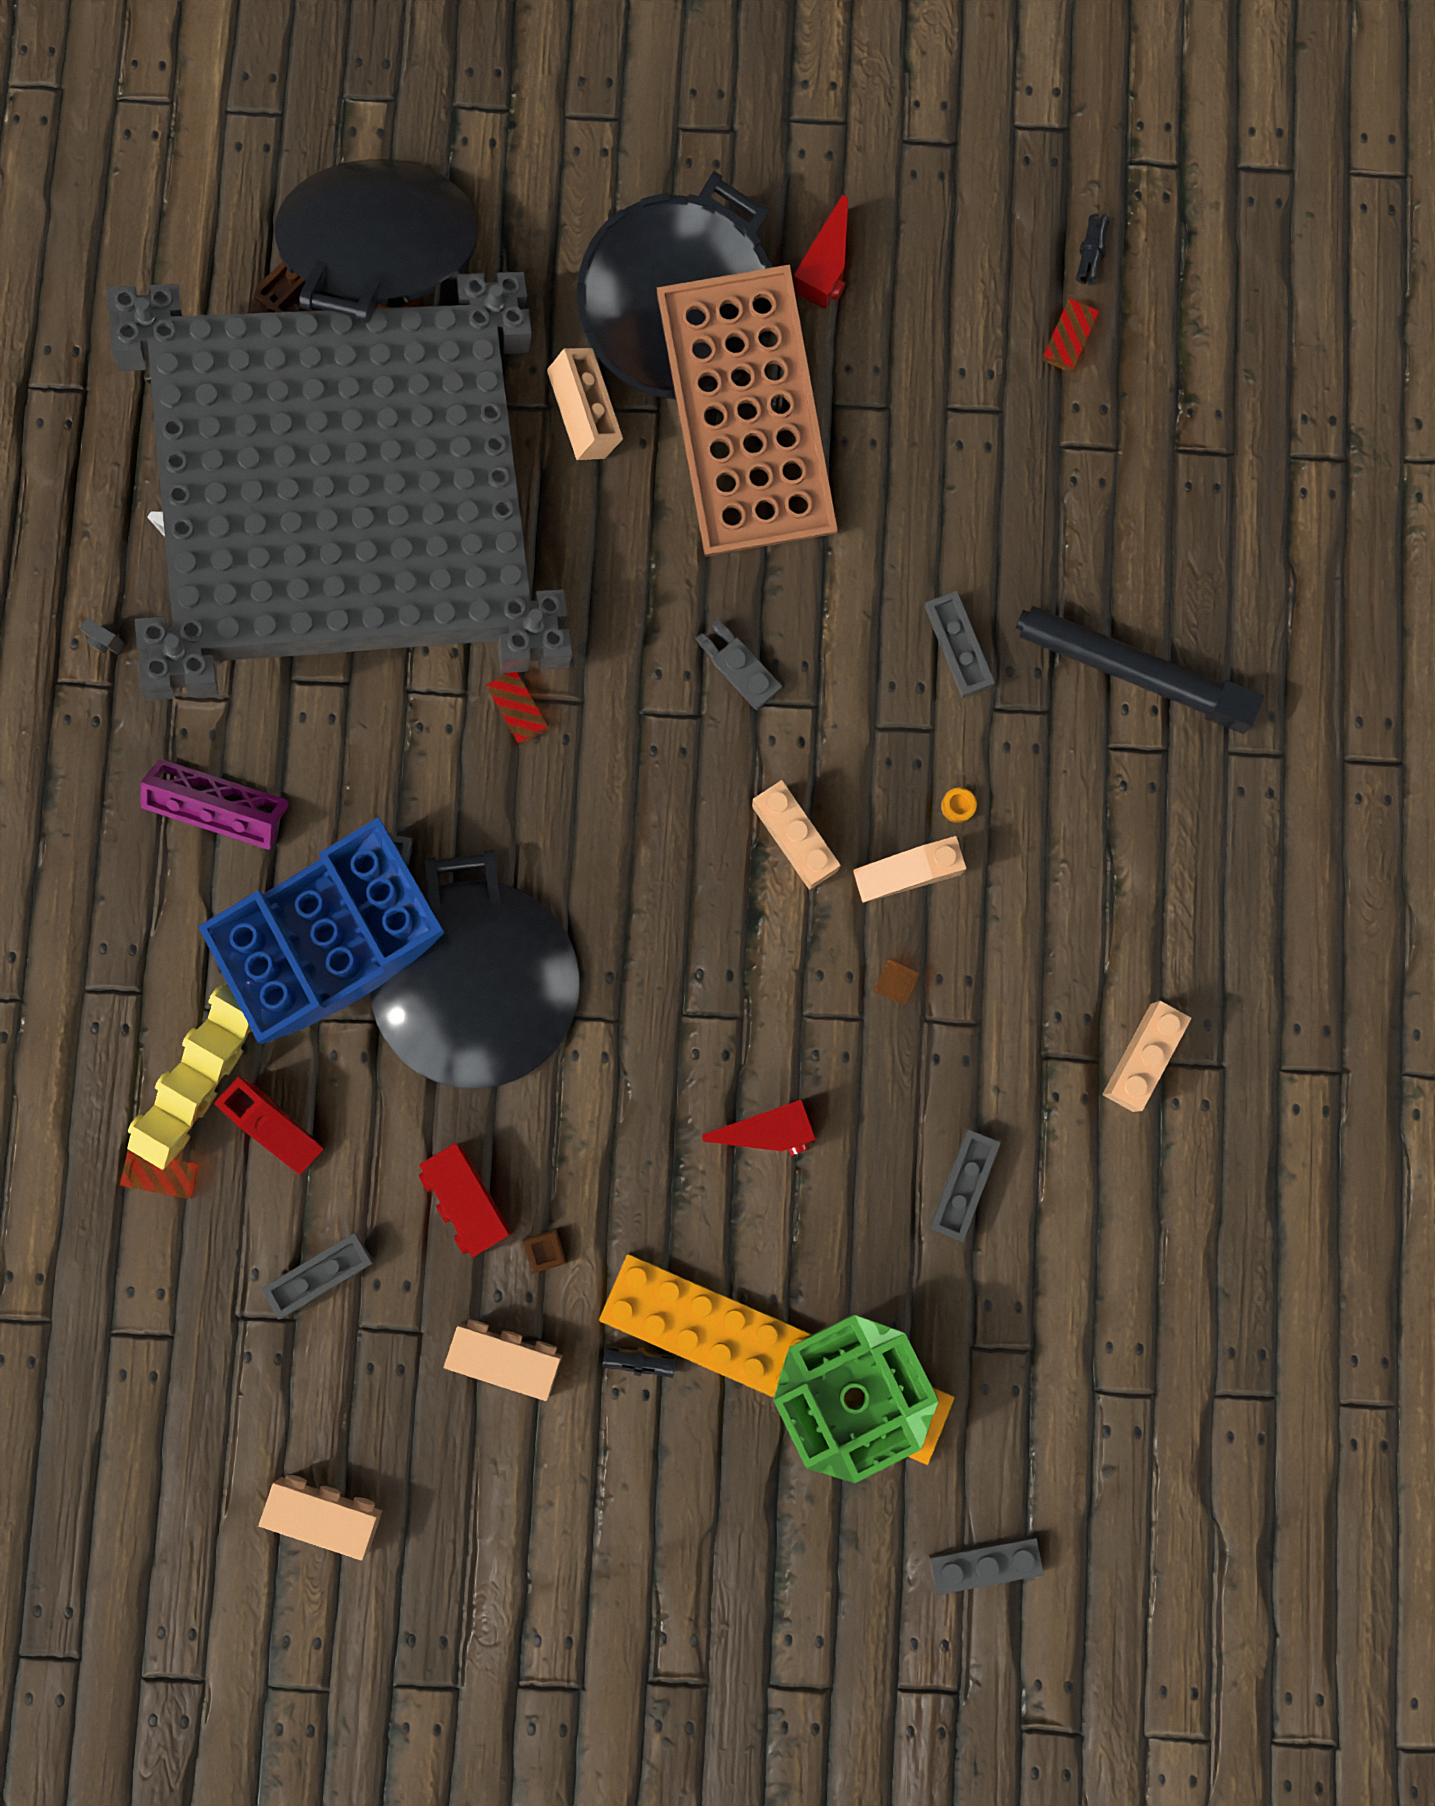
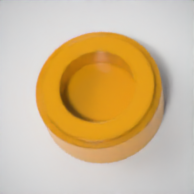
(958, 805)

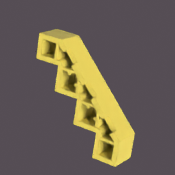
(191, 1085)

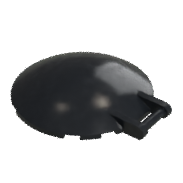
(374, 234)
(661, 245)
(489, 991)

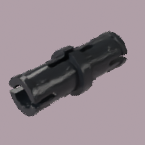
(1092, 249)
(639, 1361)

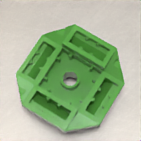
(863, 1437)

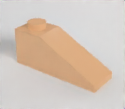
(910, 869)

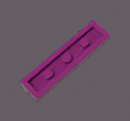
(208, 807)

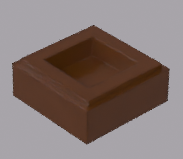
(544, 1251)

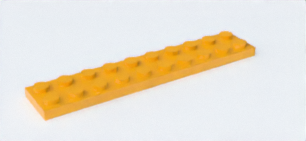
(719, 1333)

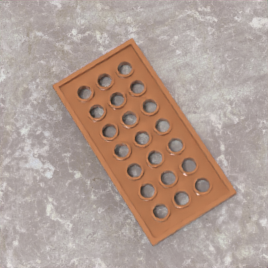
(795, 386)

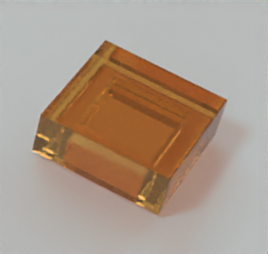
(896, 982)

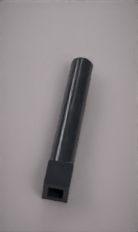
(1221, 702)

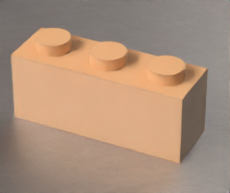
(584, 403)
(795, 835)
(1146, 1056)
(503, 1359)
(321, 1516)

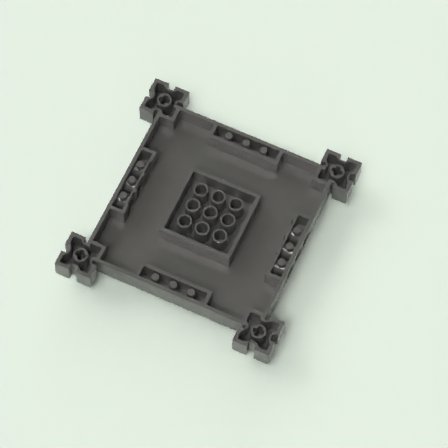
(335, 482)

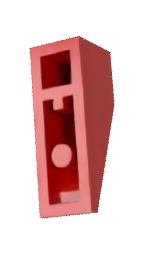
(822, 268)
(773, 1130)

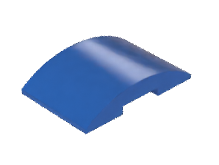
(323, 934)

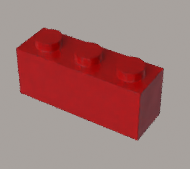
(463, 1200)

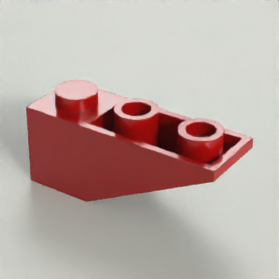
(268, 1124)

